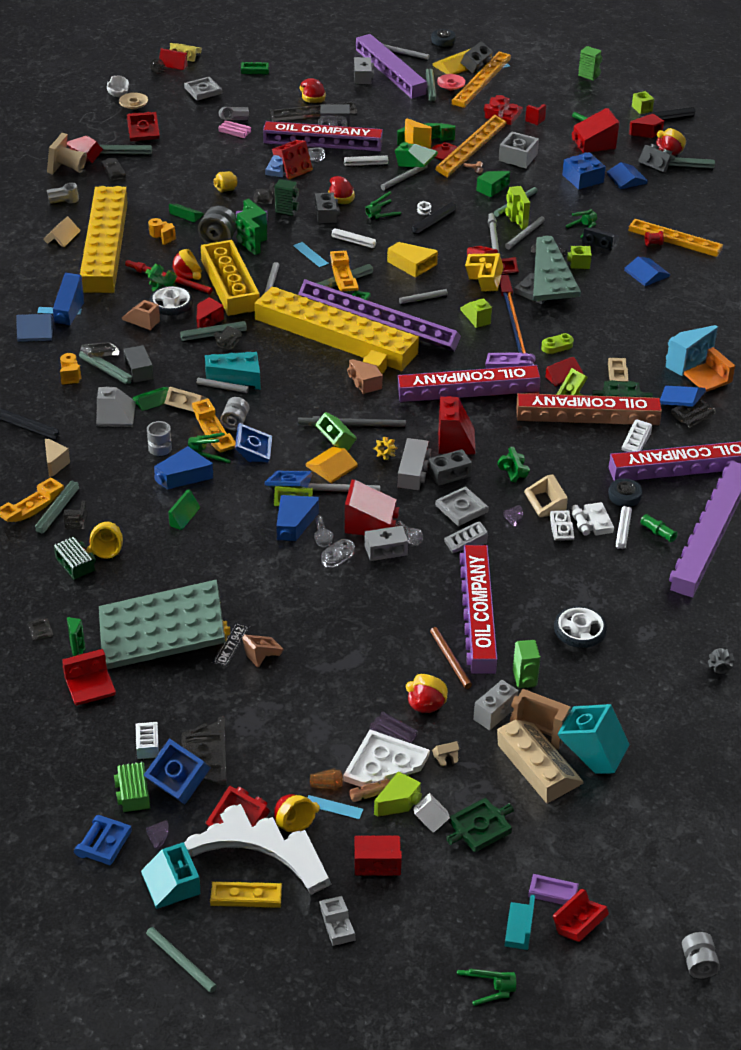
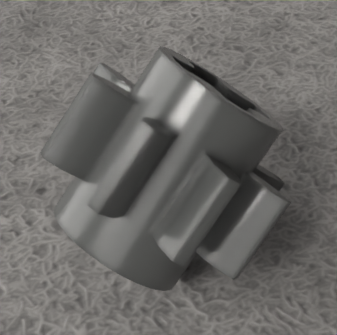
(721, 661)

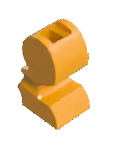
(162, 229)
(70, 370)

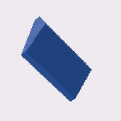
(626, 176)
(646, 271)
(681, 395)
(253, 444)
(289, 479)

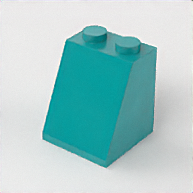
(595, 737)

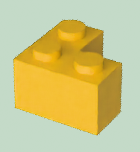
(486, 269)

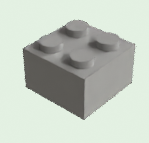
(518, 149)

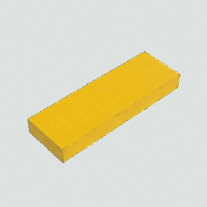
(246, 894)

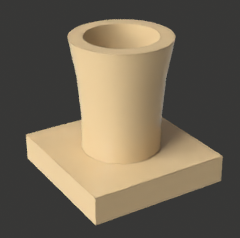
(61, 155)

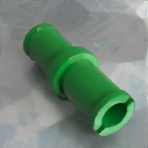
(659, 528)

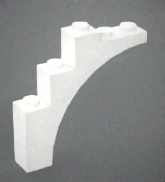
(265, 837)

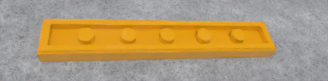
(677, 238)

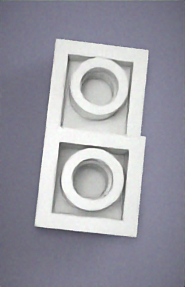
(561, 525)

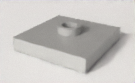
(203, 88)
(461, 506)

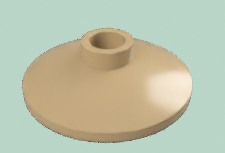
(133, 100)

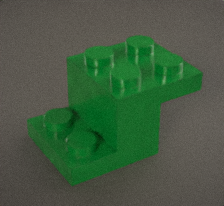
(251, 226)

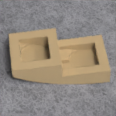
(618, 369)

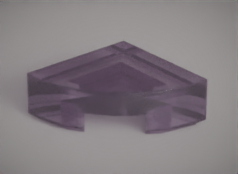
(514, 515)
(158, 833)

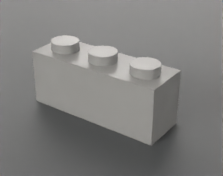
(414, 464)

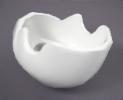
(117, 86)

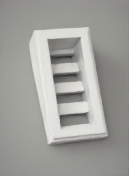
(637, 436)
(148, 750)

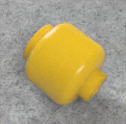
(225, 181)

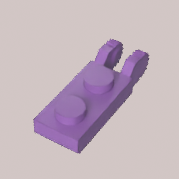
(501, 360)

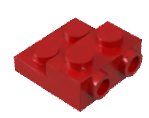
(503, 109)
(143, 126)
(254, 808)

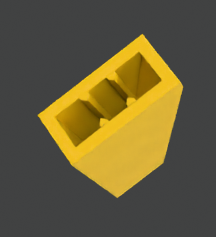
(412, 258)

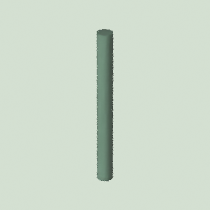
(498, 212)
(181, 959)

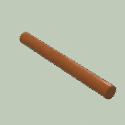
(451, 658)

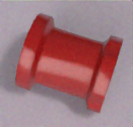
(654, 238)

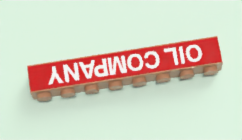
(587, 409)

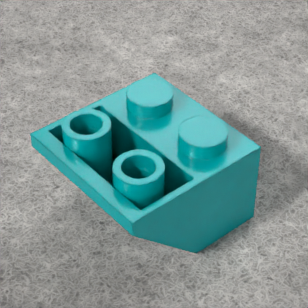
(171, 876)

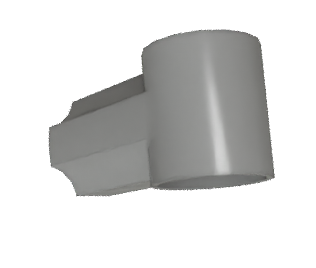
(236, 113)
(67, 193)

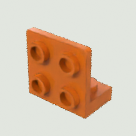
(712, 374)

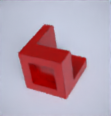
(535, 115)

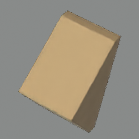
(57, 457)

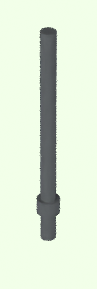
(356, 422)

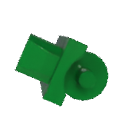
(155, 274)
(513, 465)

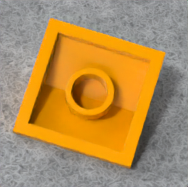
(417, 133)
(332, 464)

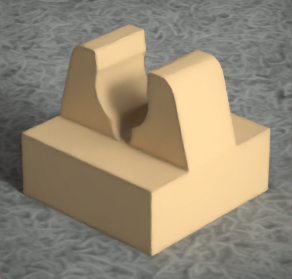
(450, 749)

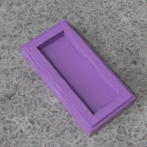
(552, 889)

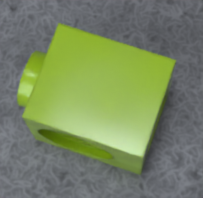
(642, 102)
(579, 257)

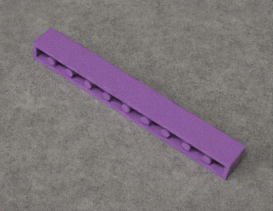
(425, 330)
(708, 532)

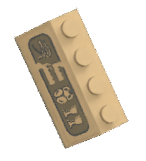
(537, 760)

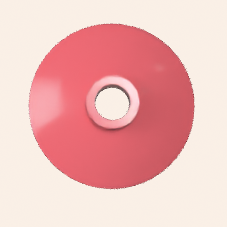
(451, 81)

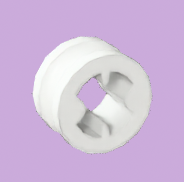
(424, 208)

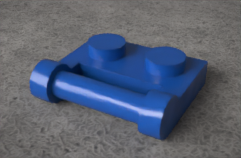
(108, 843)

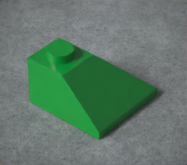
(413, 155)

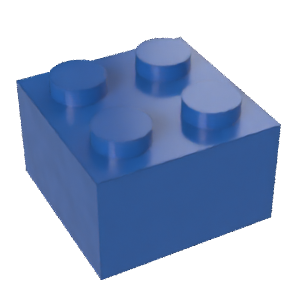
(583, 170)
(177, 771)

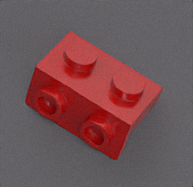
(579, 916)

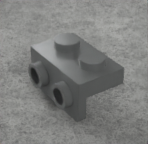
(656, 158)

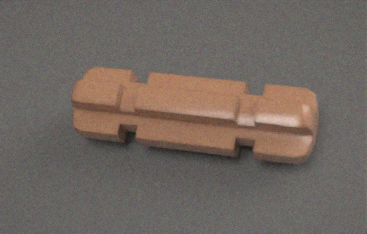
(368, 790)

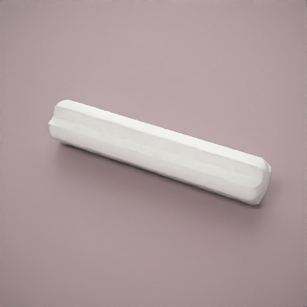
(366, 160)
(353, 238)
(623, 527)

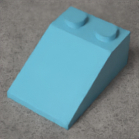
(690, 348)

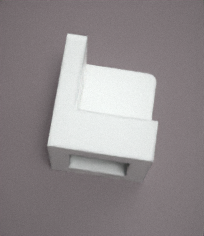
(431, 812)

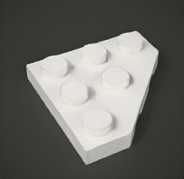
(382, 758)

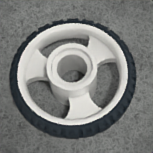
(171, 300)
(579, 627)

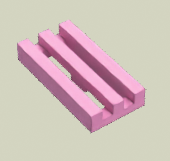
(234, 129)

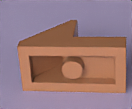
(259, 646)

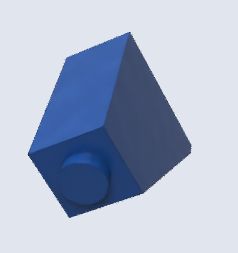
(69, 299)
(183, 469)
(295, 516)

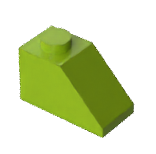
(478, 312)
(398, 795)

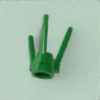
(374, 209)
(588, 218)
(199, 443)
(503, 981)

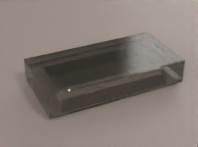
(99, 349)

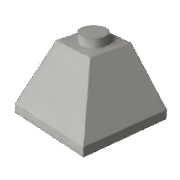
(114, 408)

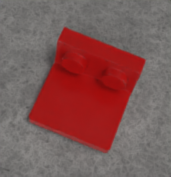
(294, 158)
(88, 677)
(377, 855)

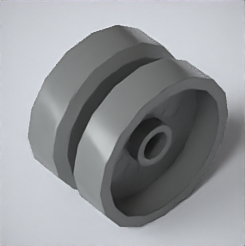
(217, 225)

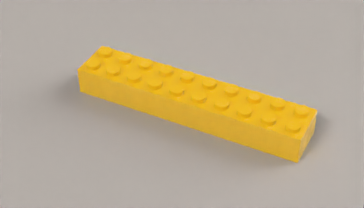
(104, 239)
(335, 327)

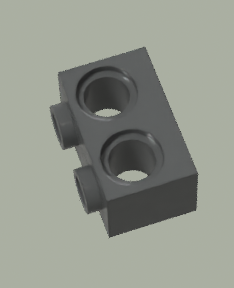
(477, 57)
(326, 208)
(450, 467)

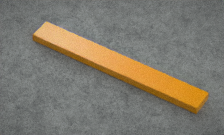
(481, 79)
(470, 146)

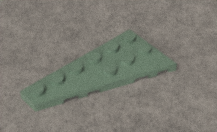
(551, 273)

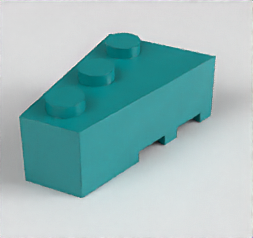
(234, 368)

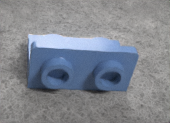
(275, 167)

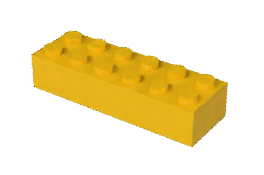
(229, 277)

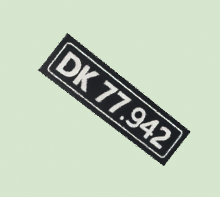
(233, 641)

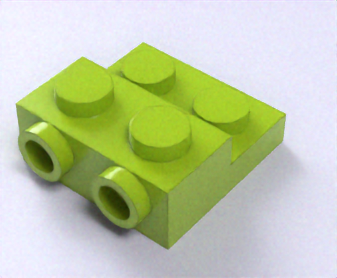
(518, 206)

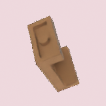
(542, 711)

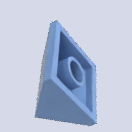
(34, 327)

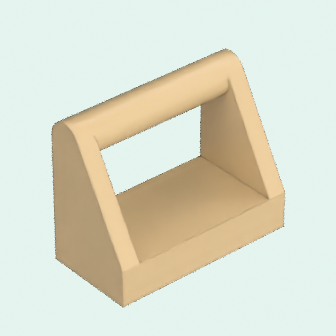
(555, 492)

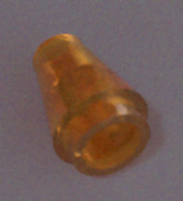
(327, 779)

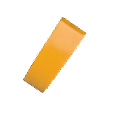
(342, 271)
(210, 424)
(46, 493)

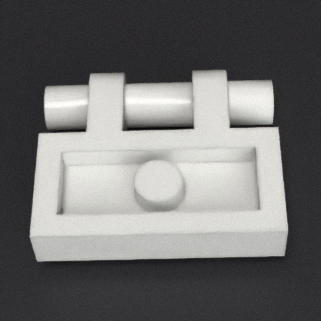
(597, 519)

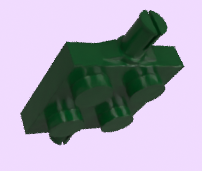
(621, 389)
(480, 824)

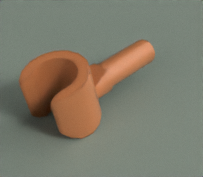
(476, 166)

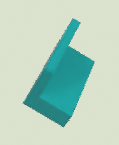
(519, 924)

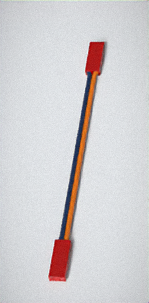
(506, 290)

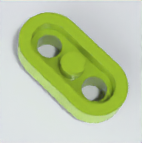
(557, 343)

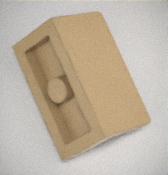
(63, 232)
(182, 399)

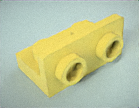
(190, 50)

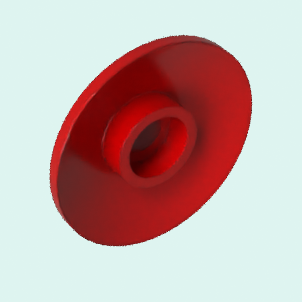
(443, 150)

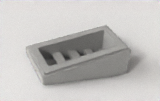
(475, 531)

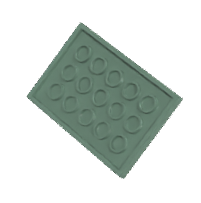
(161, 624)

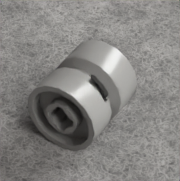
(234, 413)
(159, 438)
(700, 955)

